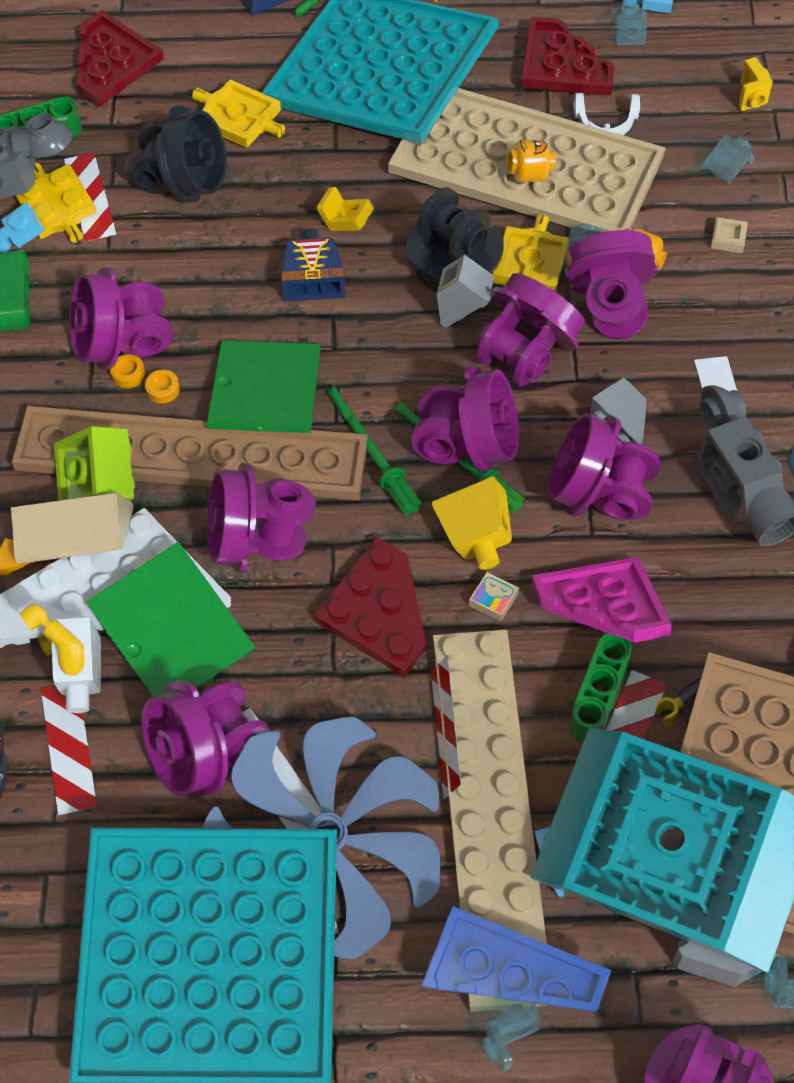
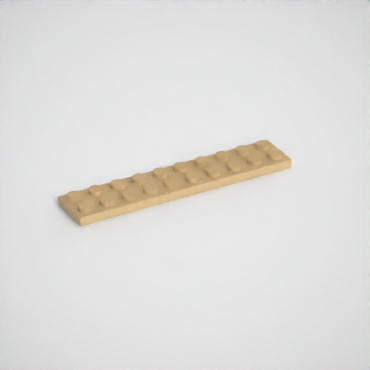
(492, 804)

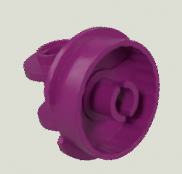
(610, 273)
(536, 309)
(116, 319)
(469, 421)
(588, 457)
(255, 517)
(196, 735)
(700, 1057)

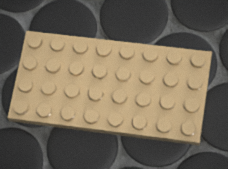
(596, 173)

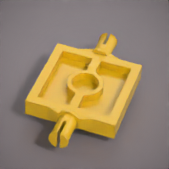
(241, 112)
(59, 201)
(533, 254)

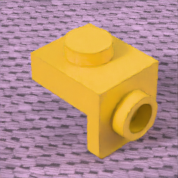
(755, 84)
(343, 214)

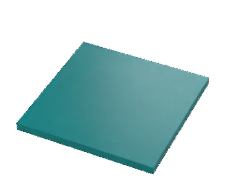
(382, 64)
(206, 957)

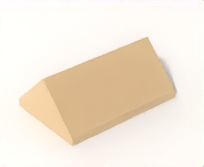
(70, 527)

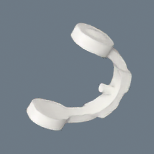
(579, 112)

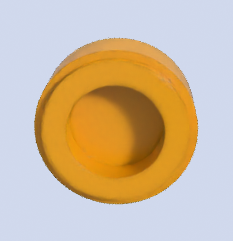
(128, 371)
(162, 386)

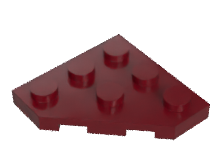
(112, 57)
(562, 61)
(378, 609)

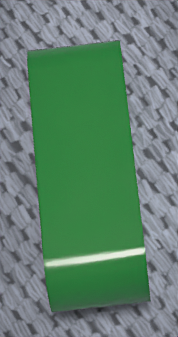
(62, 109)
(14, 291)
(602, 672)

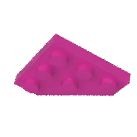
(607, 598)

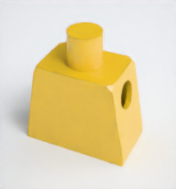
(476, 521)

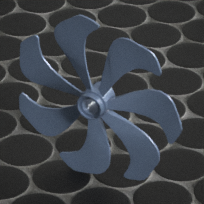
(390, 781)

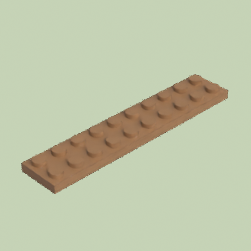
(190, 453)

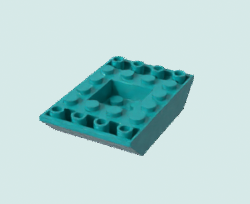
(725, 883)

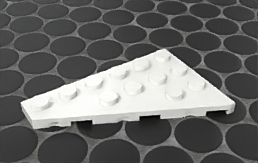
(73, 580)

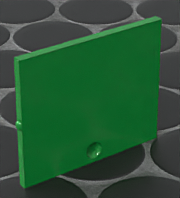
(265, 387)
(170, 622)

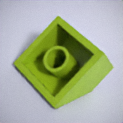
(94, 464)

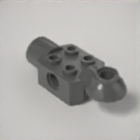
(20, 147)
(742, 469)

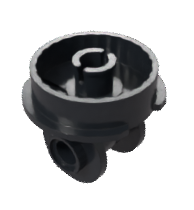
(179, 156)
(447, 234)

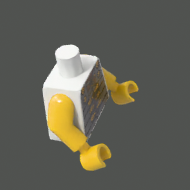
(74, 653)

